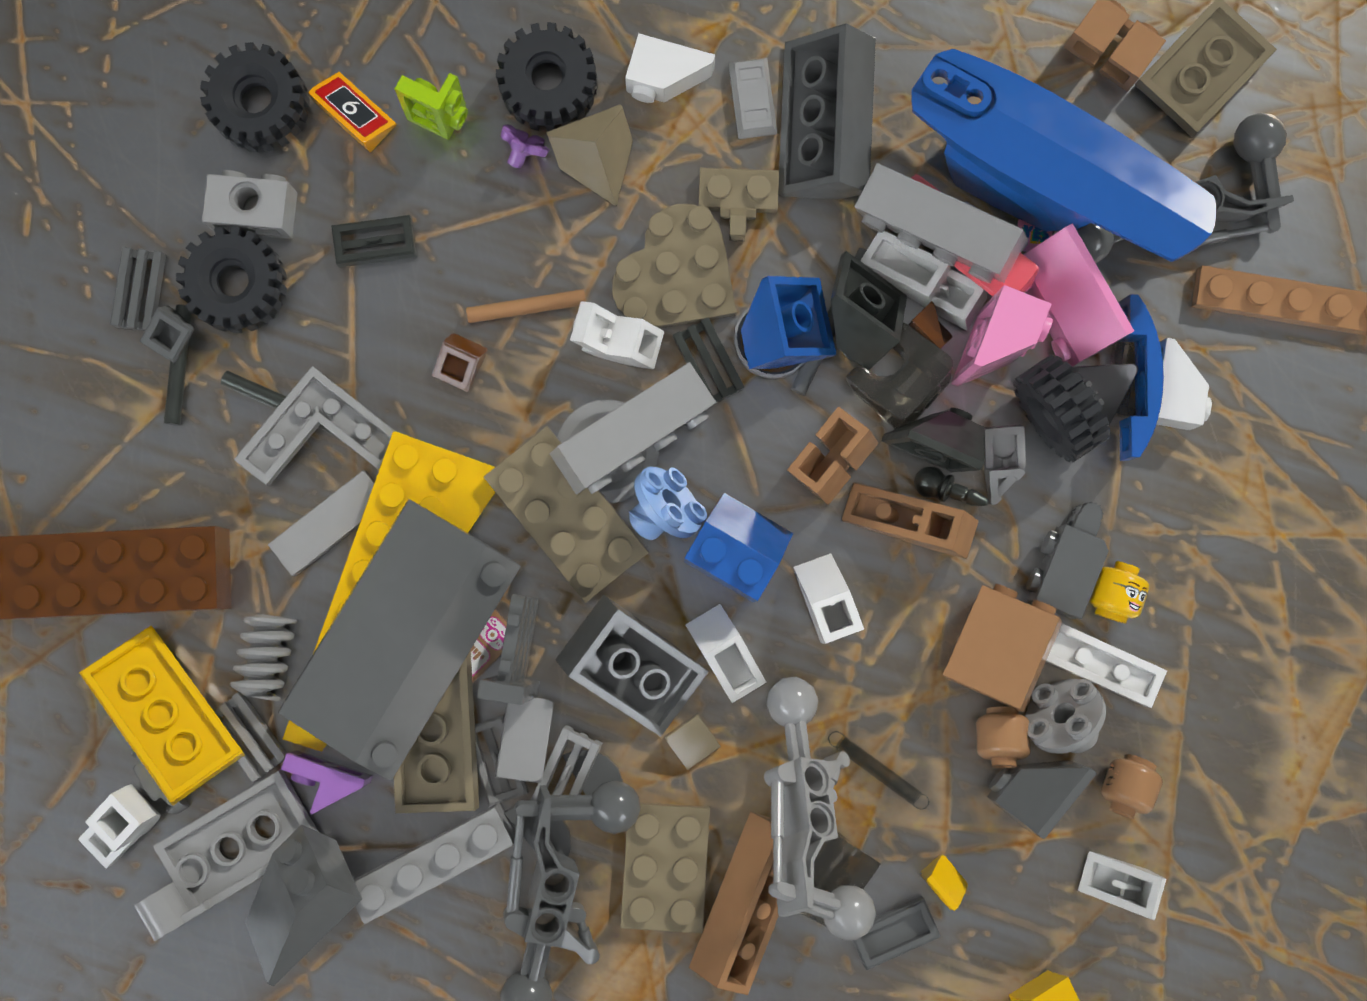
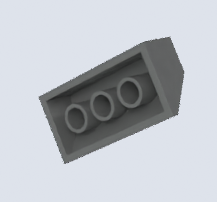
(827, 114)

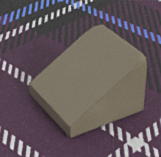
(692, 741)

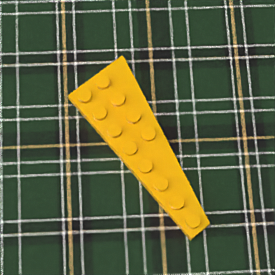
(431, 477)

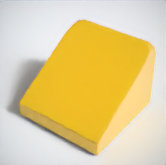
(945, 881)

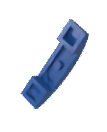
(1138, 429)

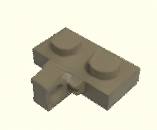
(739, 195)

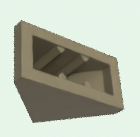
(595, 151)

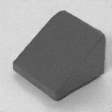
(167, 333)

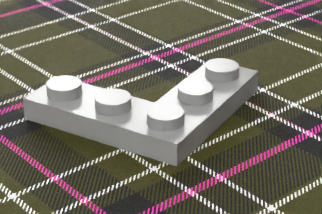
(308, 405)

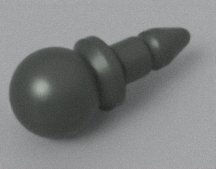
(932, 483)

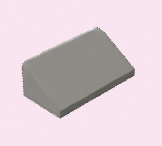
(525, 740)

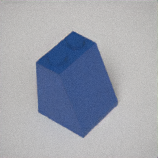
(739, 548)

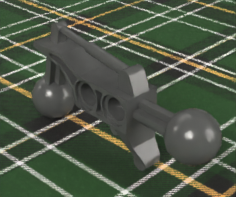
(1256, 141)
(613, 810)

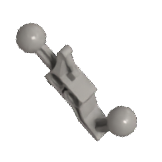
(806, 819)

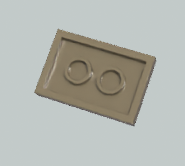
(1205, 67)
(666, 868)

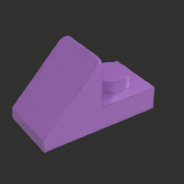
(334, 779)

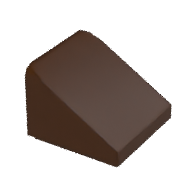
(459, 361)

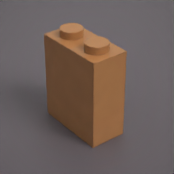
(1003, 646)

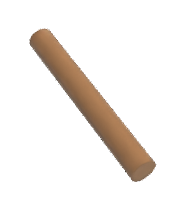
(525, 306)

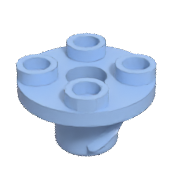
(665, 505)

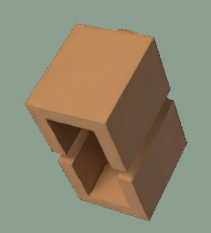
(1132, 54)
(848, 446)

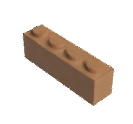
(741, 914)

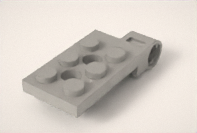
(200, 870)

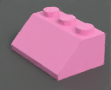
(1082, 303)
(1002, 333)

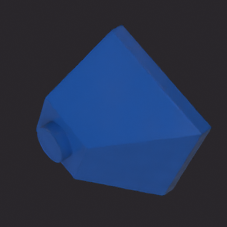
(787, 323)

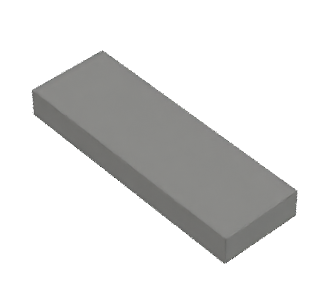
(323, 525)

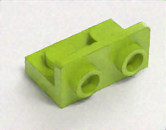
(433, 110)

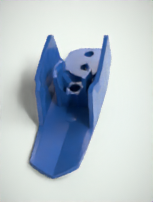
(1054, 160)

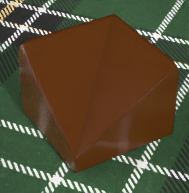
(928, 326)

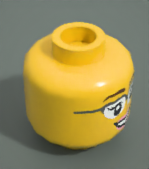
(1119, 593)

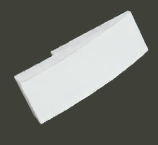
(925, 279)

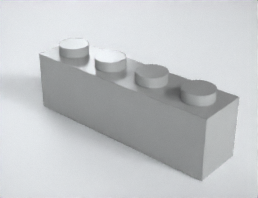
(940, 223)
(633, 428)
(434, 862)

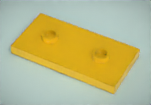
(162, 714)

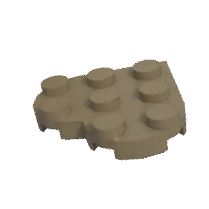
(679, 273)

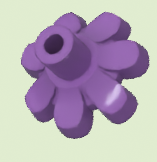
(522, 145)

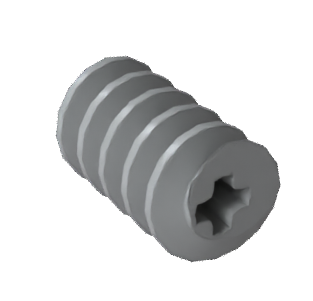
(263, 656)

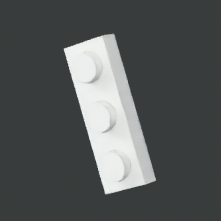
(1106, 666)

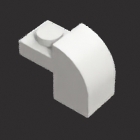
(616, 337)
(118, 824)

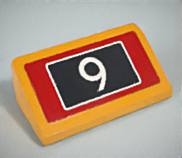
(352, 110)

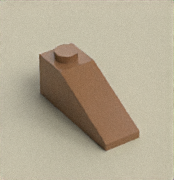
(911, 520)

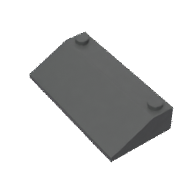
(399, 640)

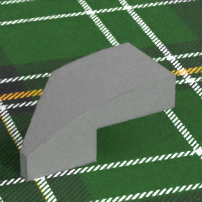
(1003, 459)

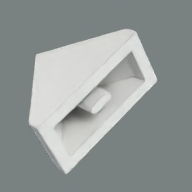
(1122, 884)

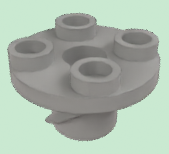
(1066, 716)

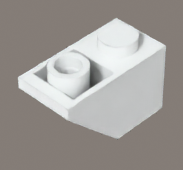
(828, 599)

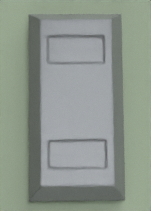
(752, 98)

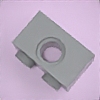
(270, 217)

